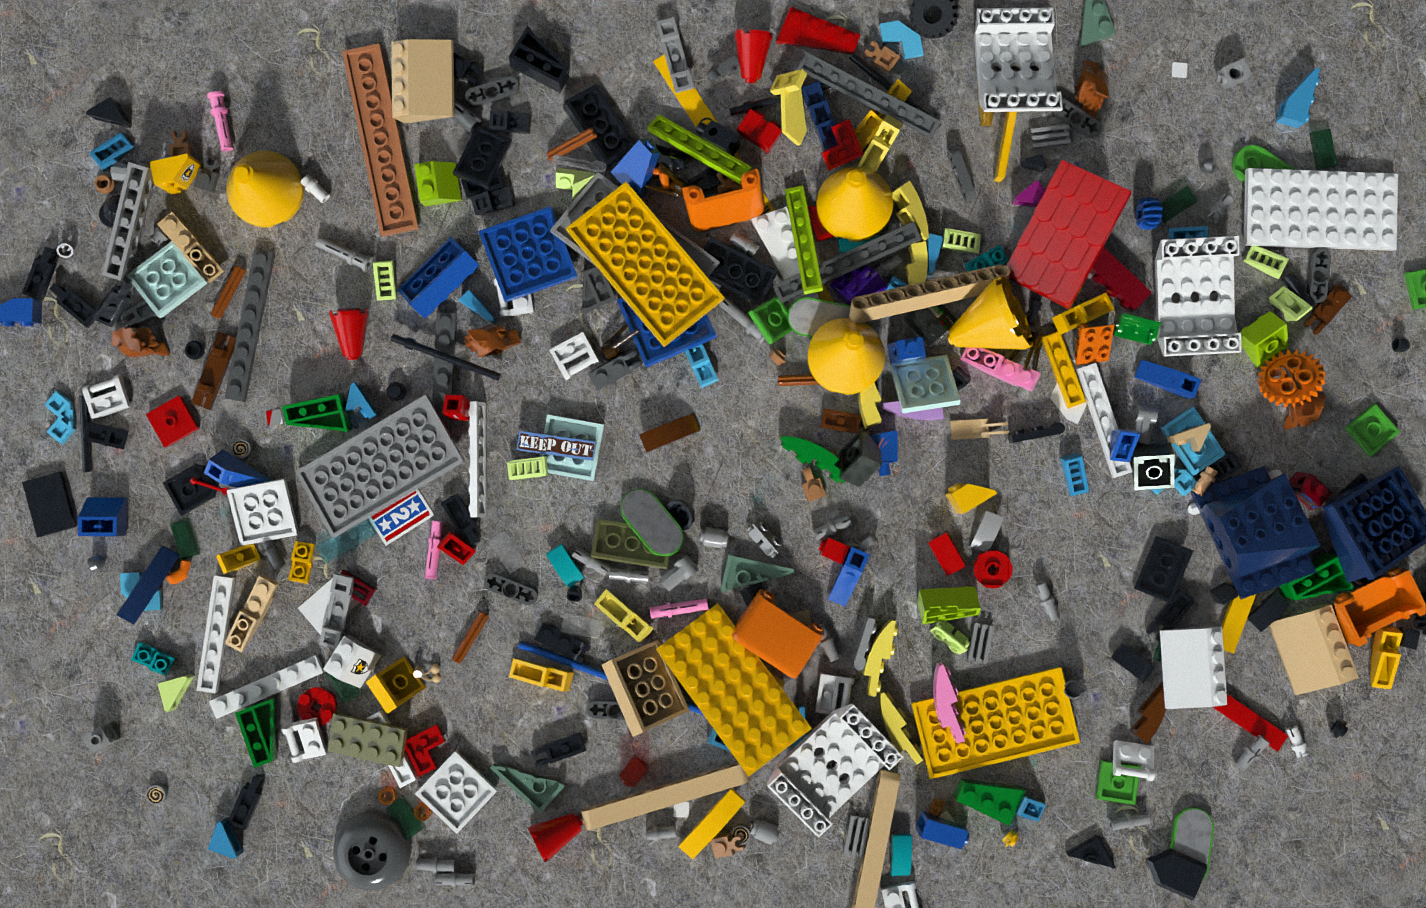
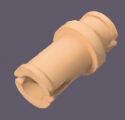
(1205, 480)

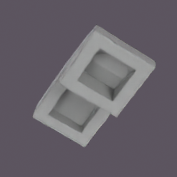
(986, 531)

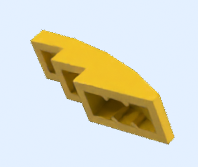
(870, 124)
(712, 823)

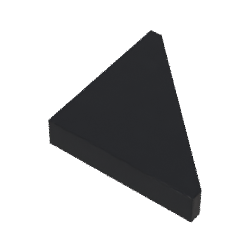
(1092, 851)

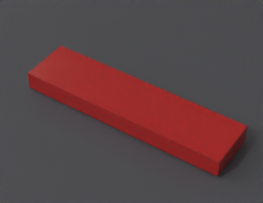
(1252, 722)

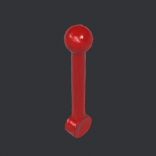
(194, 480)

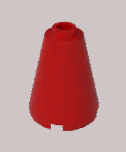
(752, 53)
(350, 330)
(555, 834)

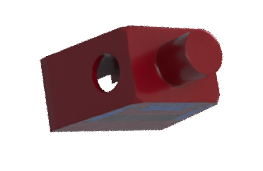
(1310, 491)

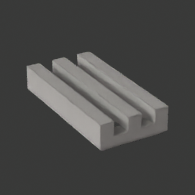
(1065, 134)
(987, 643)
(853, 852)

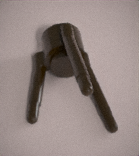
(676, 184)
(1037, 344)
(611, 348)

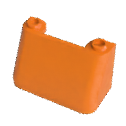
(724, 208)
(1378, 605)
(776, 635)

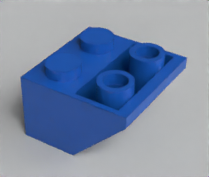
(103, 517)

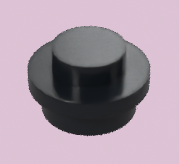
(194, 350)
(396, 391)
(1339, 728)

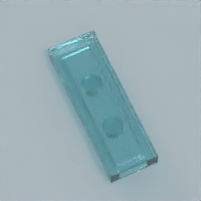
(346, 541)

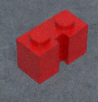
(759, 130)

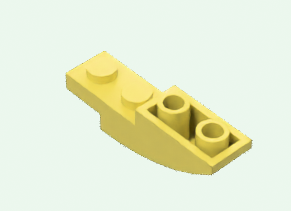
(880, 648)
(893, 721)

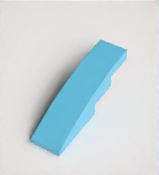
(701, 366)

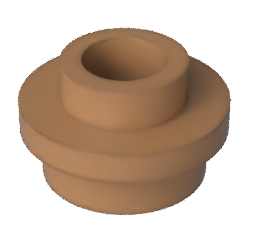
(99, 182)
(777, 356)

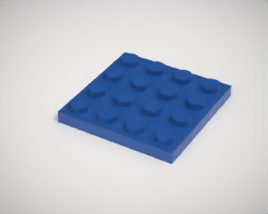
(527, 254)
(652, 350)

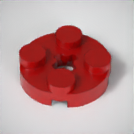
(1000, 576)
(323, 697)

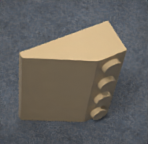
(422, 80)
(1313, 649)
(645, 688)

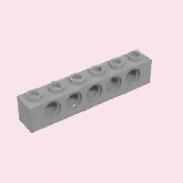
(128, 221)

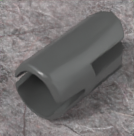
(465, 116)
(1075, 688)

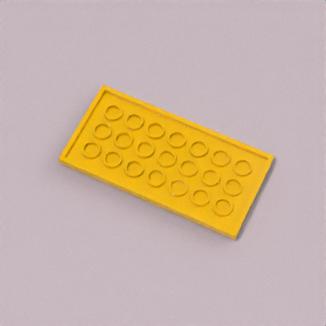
(645, 264)
(733, 690)
(999, 722)

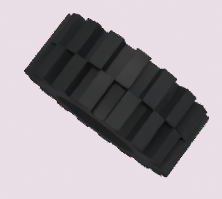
(935, 29)

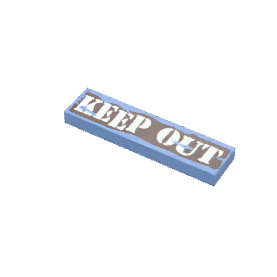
(556, 445)

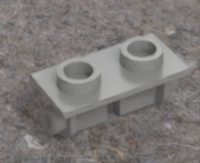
(771, 544)

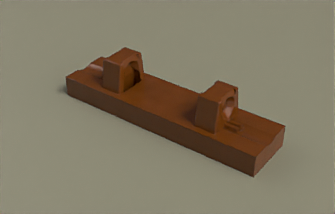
(214, 371)

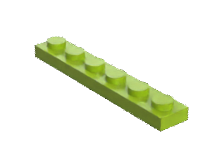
(698, 148)
(803, 240)

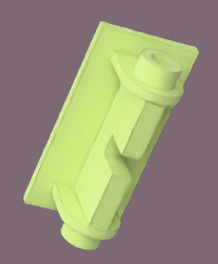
(943, 632)

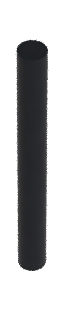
(86, 462)

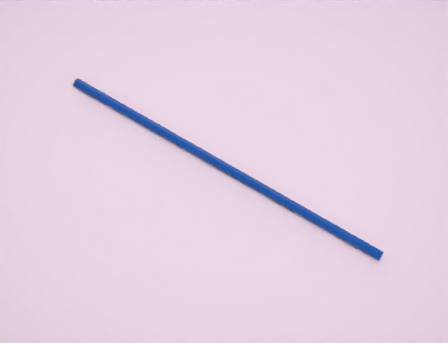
(580, 666)

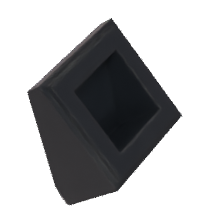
(1034, 163)
(961, 378)
(750, 592)
(1223, 593)
(1409, 638)

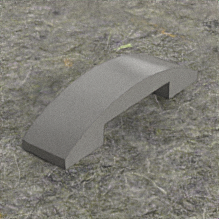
(674, 55)
(338, 610)

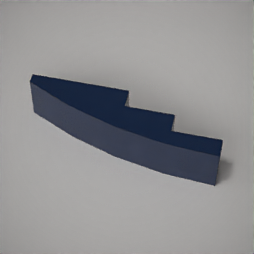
(820, 114)
(147, 584)

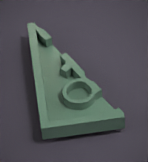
(1096, 23)
(744, 572)
(534, 789)

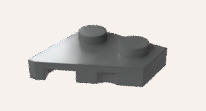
(595, 291)

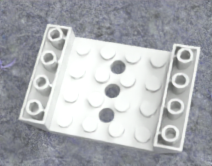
(1015, 39)
(1198, 267)
(815, 790)

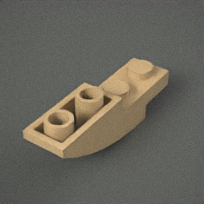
(191, 247)
(252, 613)

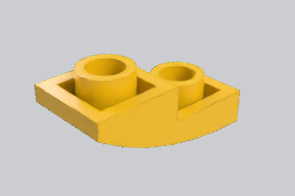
(302, 562)

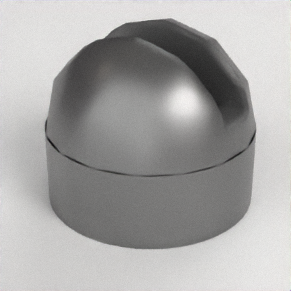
(1209, 165)
(69, 251)
(96, 563)

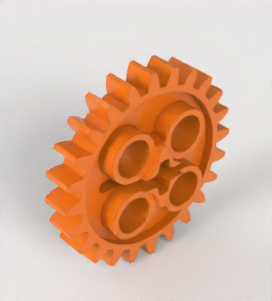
(1306, 368)

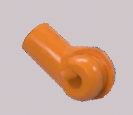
(663, 178)
(179, 575)

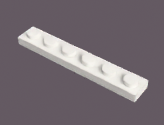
(1101, 415)
(477, 465)
(215, 634)
(266, 686)

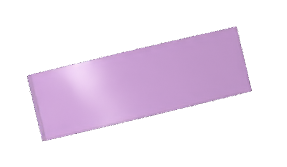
(930, 414)

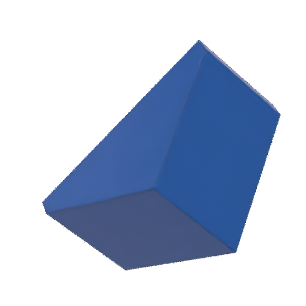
(1123, 444)

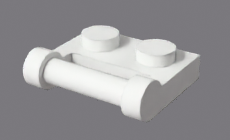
(521, 305)
(571, 350)
(109, 402)
(828, 692)
(310, 737)
(1134, 754)
(893, 895)

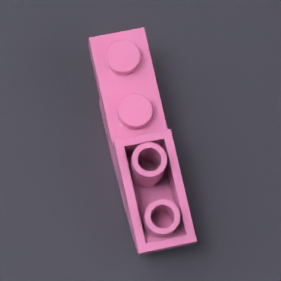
(1001, 368)
(944, 696)

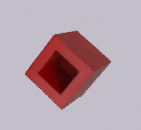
(456, 407)
(833, 550)

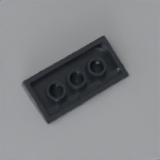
(592, 110)
(740, 271)

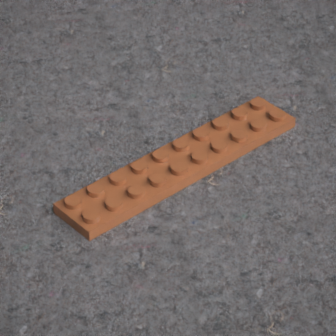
(380, 140)

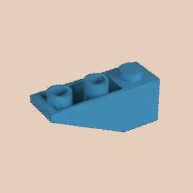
(1295, 107)

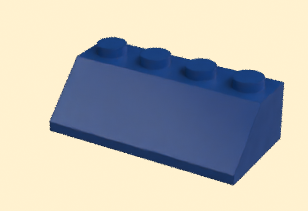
(438, 277)

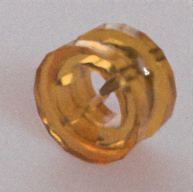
(381, 798)
(936, 807)
(416, 812)

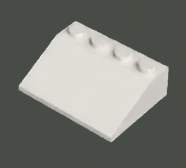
(1193, 667)

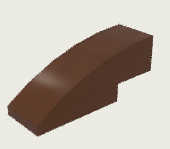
(669, 432)
(1152, 715)

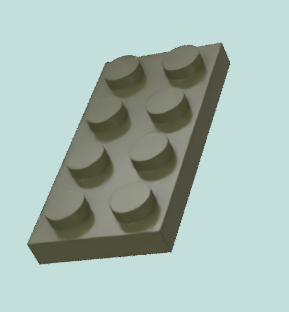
(619, 543)
(367, 739)

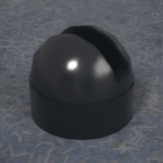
(1400, 344)
(574, 593)

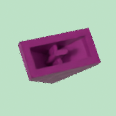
(1030, 196)

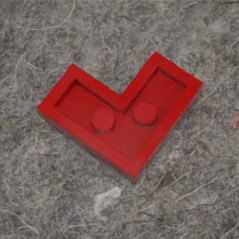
(847, 148)
(419, 748)

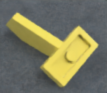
(792, 106)

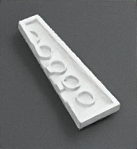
(778, 238)

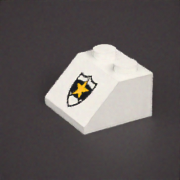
(352, 661)

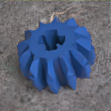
(1148, 213)

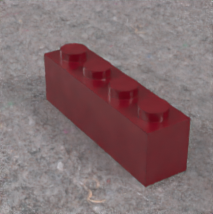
(1119, 281)

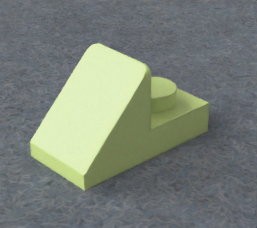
(573, 180)
(1289, 304)

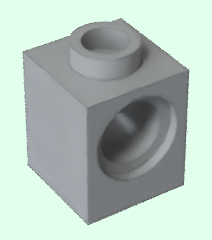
(1240, 71)
(101, 737)

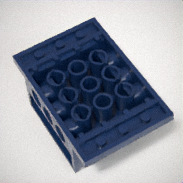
(1375, 524)
(1258, 530)

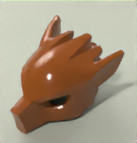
(1092, 88)
(488, 341)
(138, 342)
(1305, 414)

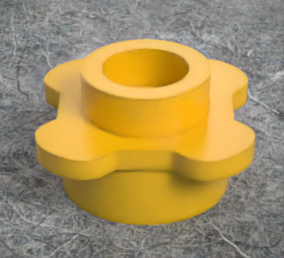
(1011, 838)

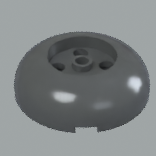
(389, 841)

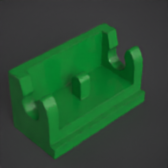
(1136, 328)

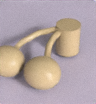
(435, 668)

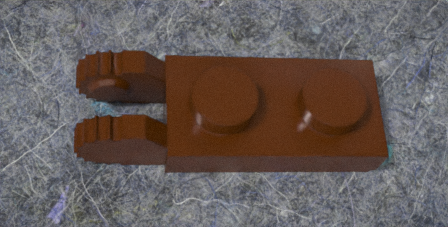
(1328, 309)
(842, 421)

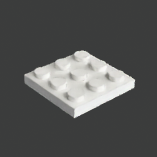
(263, 511)
(456, 791)

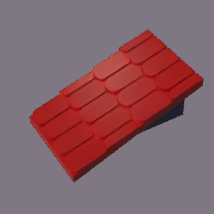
(1067, 233)

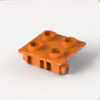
(1093, 343)

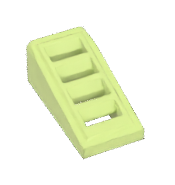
(953, 247)
(376, 267)
(1270, 270)
(516, 470)

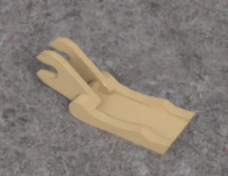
(974, 429)

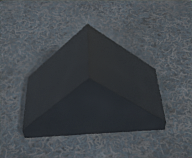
(109, 112)

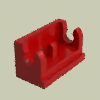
(947, 553)

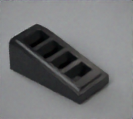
(1230, 456)

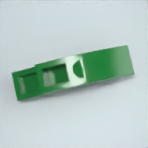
(807, 451)

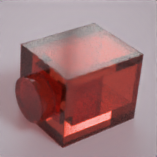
(633, 771)

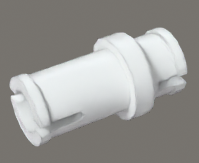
(311, 185)
(1296, 739)

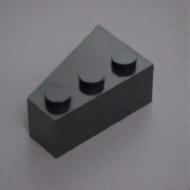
(538, 62)

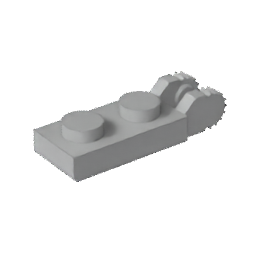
(863, 644)

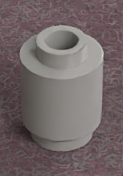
(714, 537)
(764, 831)

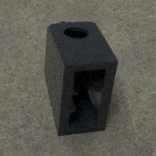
(719, 136)

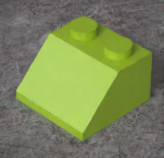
(437, 183)
(1264, 338)

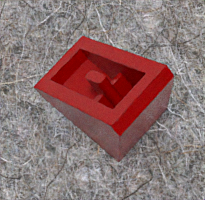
(456, 547)

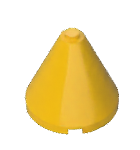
(265, 188)
(854, 204)
(993, 320)
(846, 356)

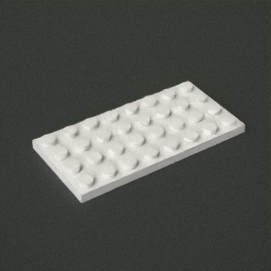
(1320, 209)

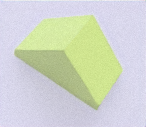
(173, 691)

